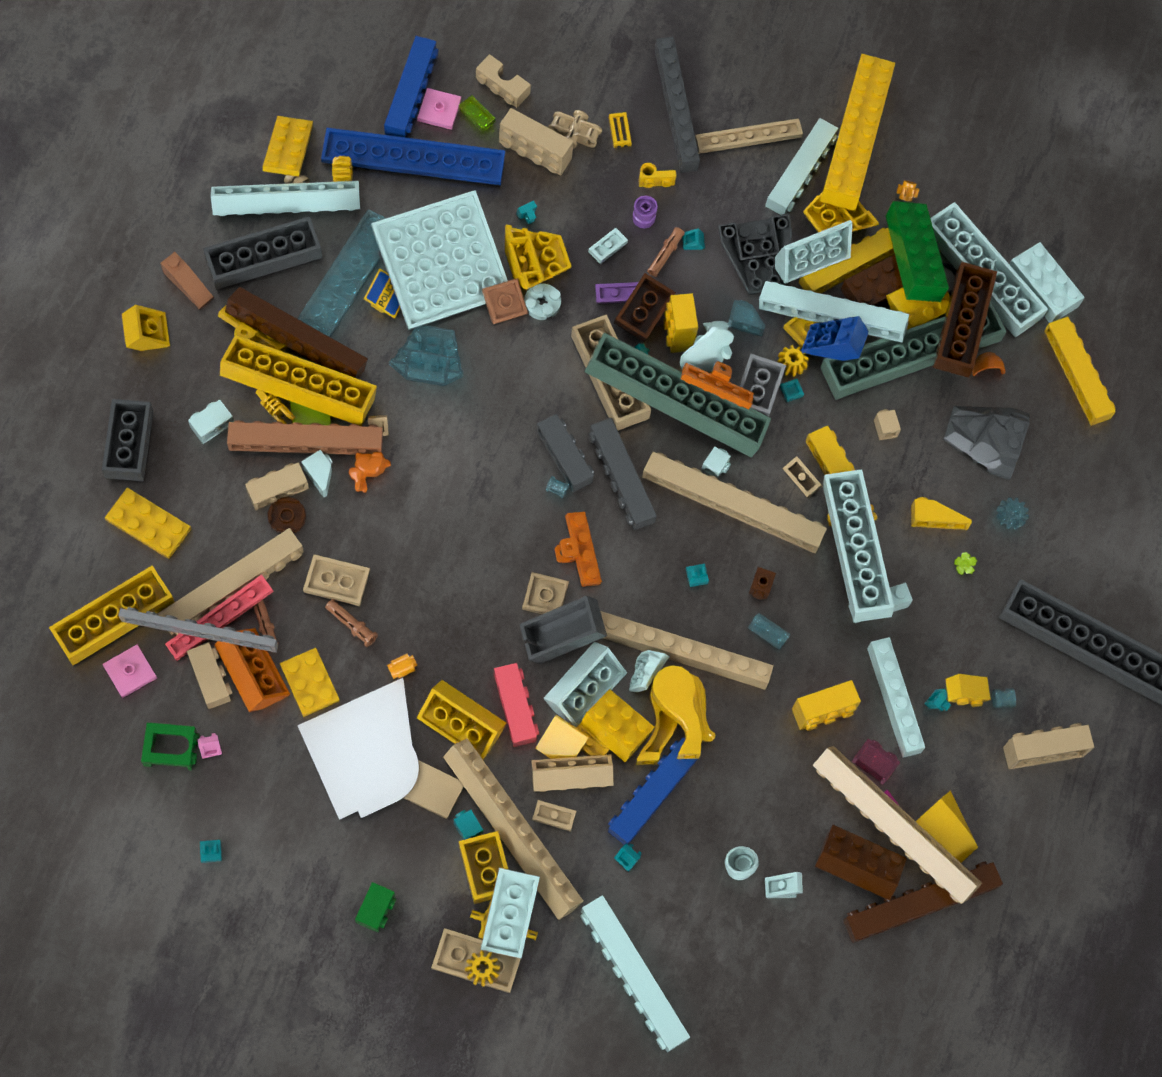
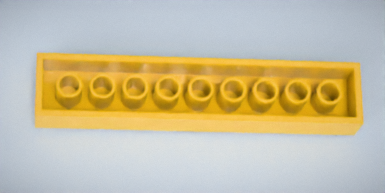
(857, 132)

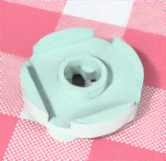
(546, 310)

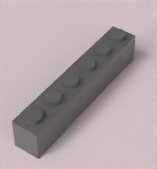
(622, 473)

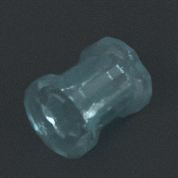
(557, 487)

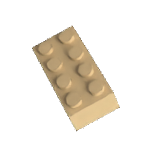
(535, 141)
(1048, 746)

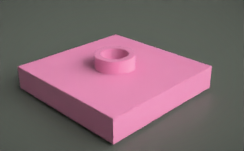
(439, 108)
(129, 671)

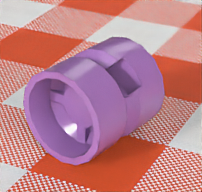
(644, 211)

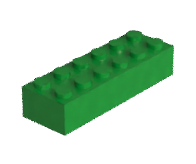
(916, 251)

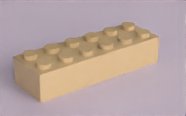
(618, 405)

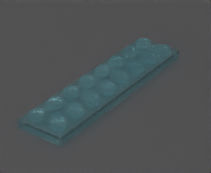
(344, 278)

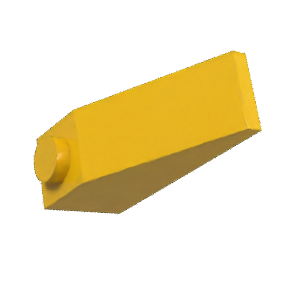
(936, 515)

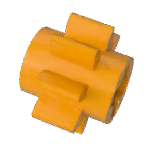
(907, 191)

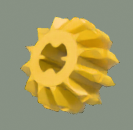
(342, 169)
(793, 354)
(488, 972)

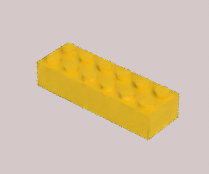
(99, 622)

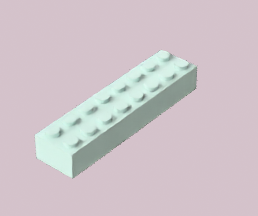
(963, 242)
(858, 546)

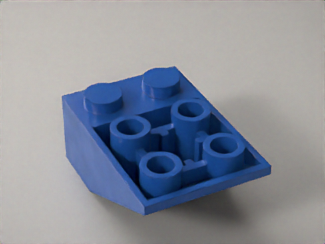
(836, 339)

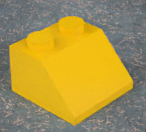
(145, 328)

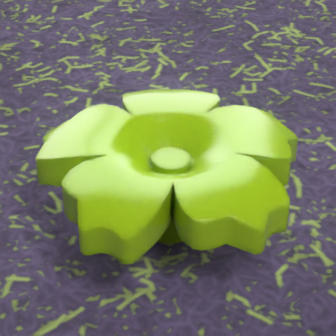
(965, 563)

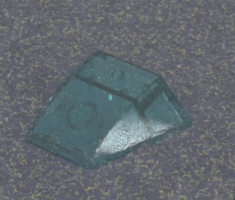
(429, 356)

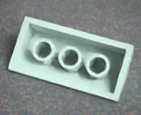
(585, 683)

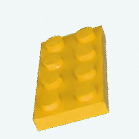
(288, 146)
(148, 523)

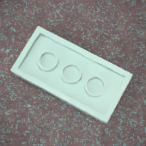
(510, 913)

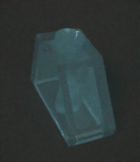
(745, 318)

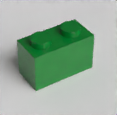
(375, 907)

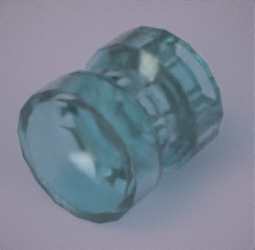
(1003, 698)

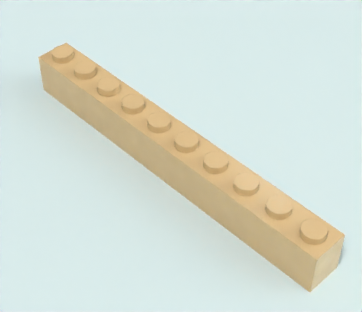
(734, 502)
(687, 651)
(897, 825)
(512, 828)

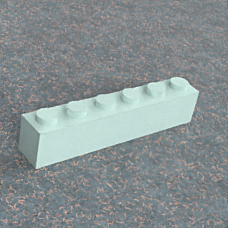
(801, 167)
(896, 697)

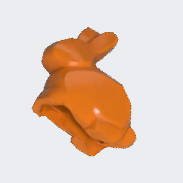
(367, 466)

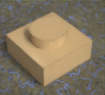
(380, 421)

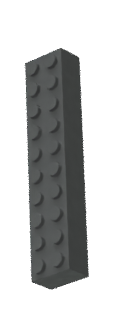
(1085, 639)

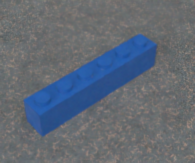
(410, 87)
(651, 795)

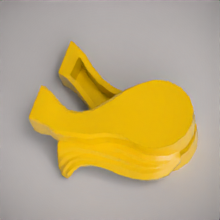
(675, 700)

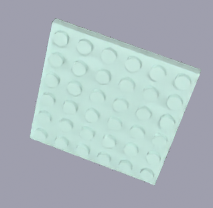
(439, 258)

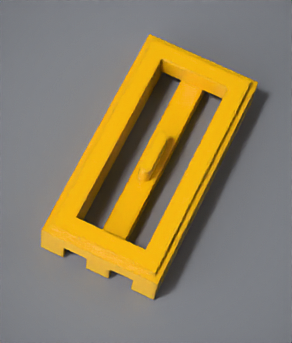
(622, 142)

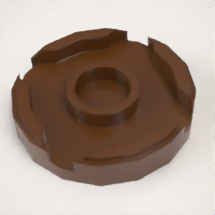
(286, 514)

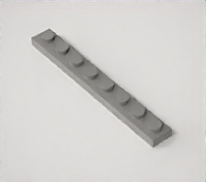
(191, 628)

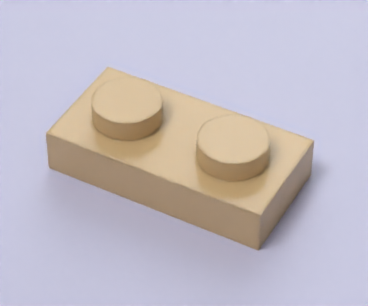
(554, 815)

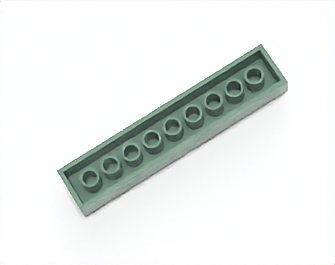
(892, 359)
(664, 390)

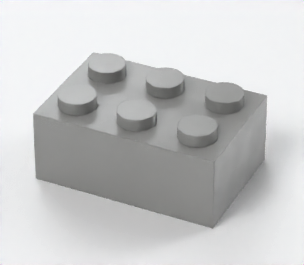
(763, 379)

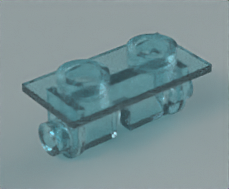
(769, 631)

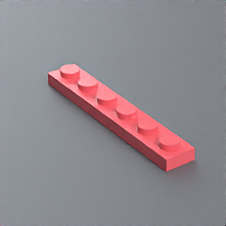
(223, 615)

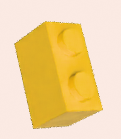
(968, 689)

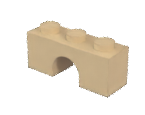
(513, 90)

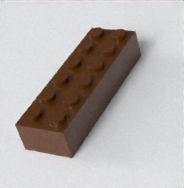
(965, 319)

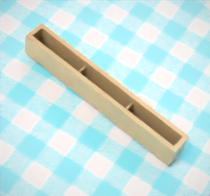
(264, 560)

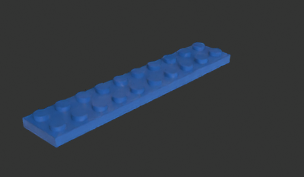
(415, 156)

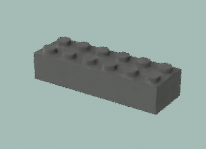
(263, 253)

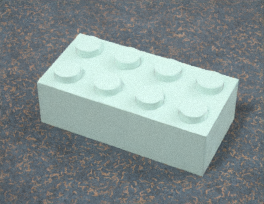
(1047, 281)

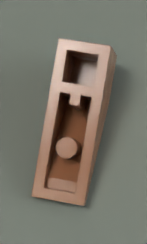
(186, 280)

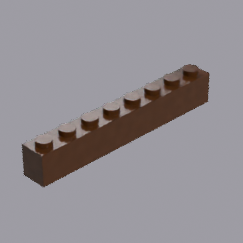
(295, 333)
(913, 905)

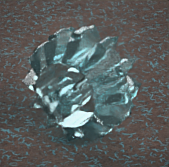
(1020, 513)

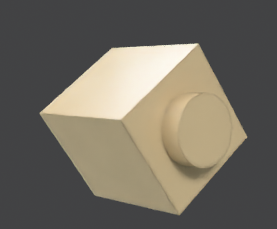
(887, 424)

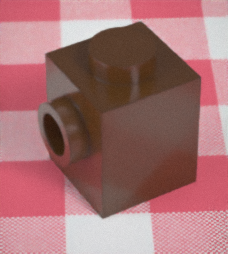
(762, 583)

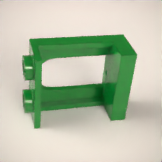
(184, 760)

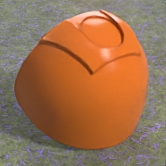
(987, 361)

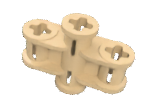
(576, 128)

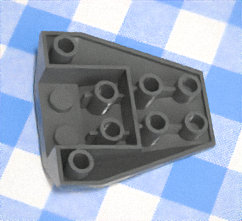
(754, 248)

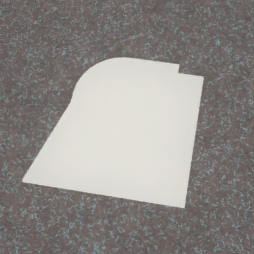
(364, 751)

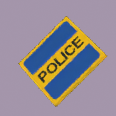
(382, 294)

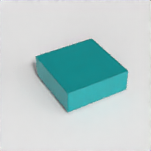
(791, 390)

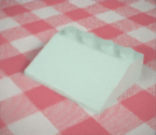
(814, 252)

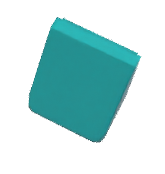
(693, 240)

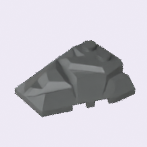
(989, 436)

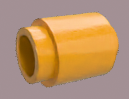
(402, 666)

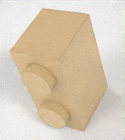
(802, 477)

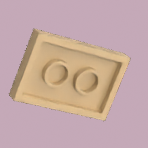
(336, 580)

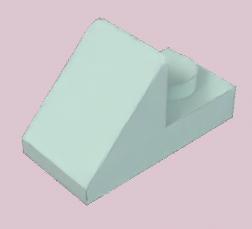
(784, 885)

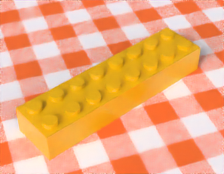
(297, 380)

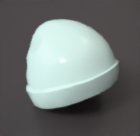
(741, 862)

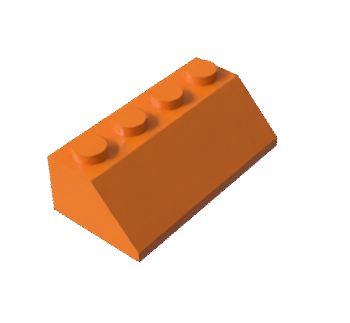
(253, 674)

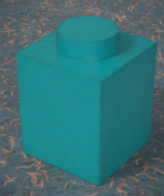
(467, 825)

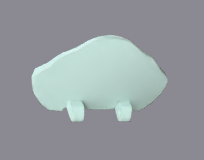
(709, 347)

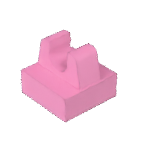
(209, 746)

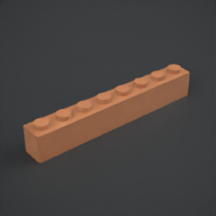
(304, 438)

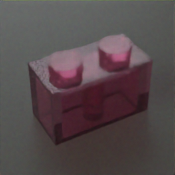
(876, 761)

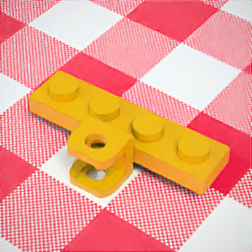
(249, 332)

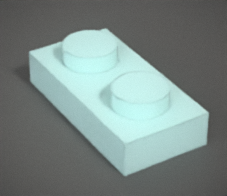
(608, 245)

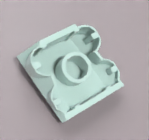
(646, 669)

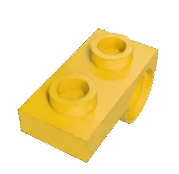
(657, 178)

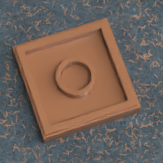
(504, 301)

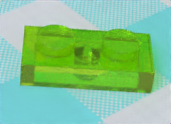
(477, 113)

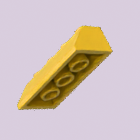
(460, 718)

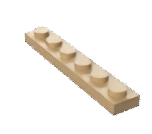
(748, 136)

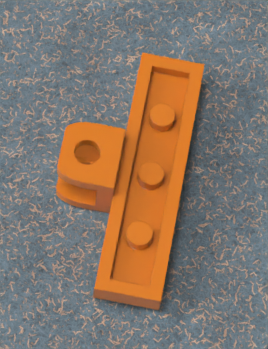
(718, 383)
(579, 548)

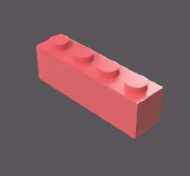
(515, 704)

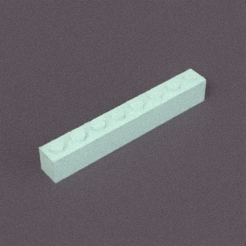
(285, 198)
(824, 308)
(635, 974)

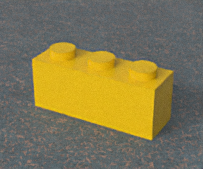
(828, 452)

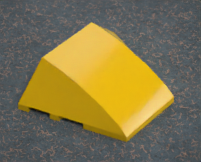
(827, 216)
(534, 255)
(949, 827)

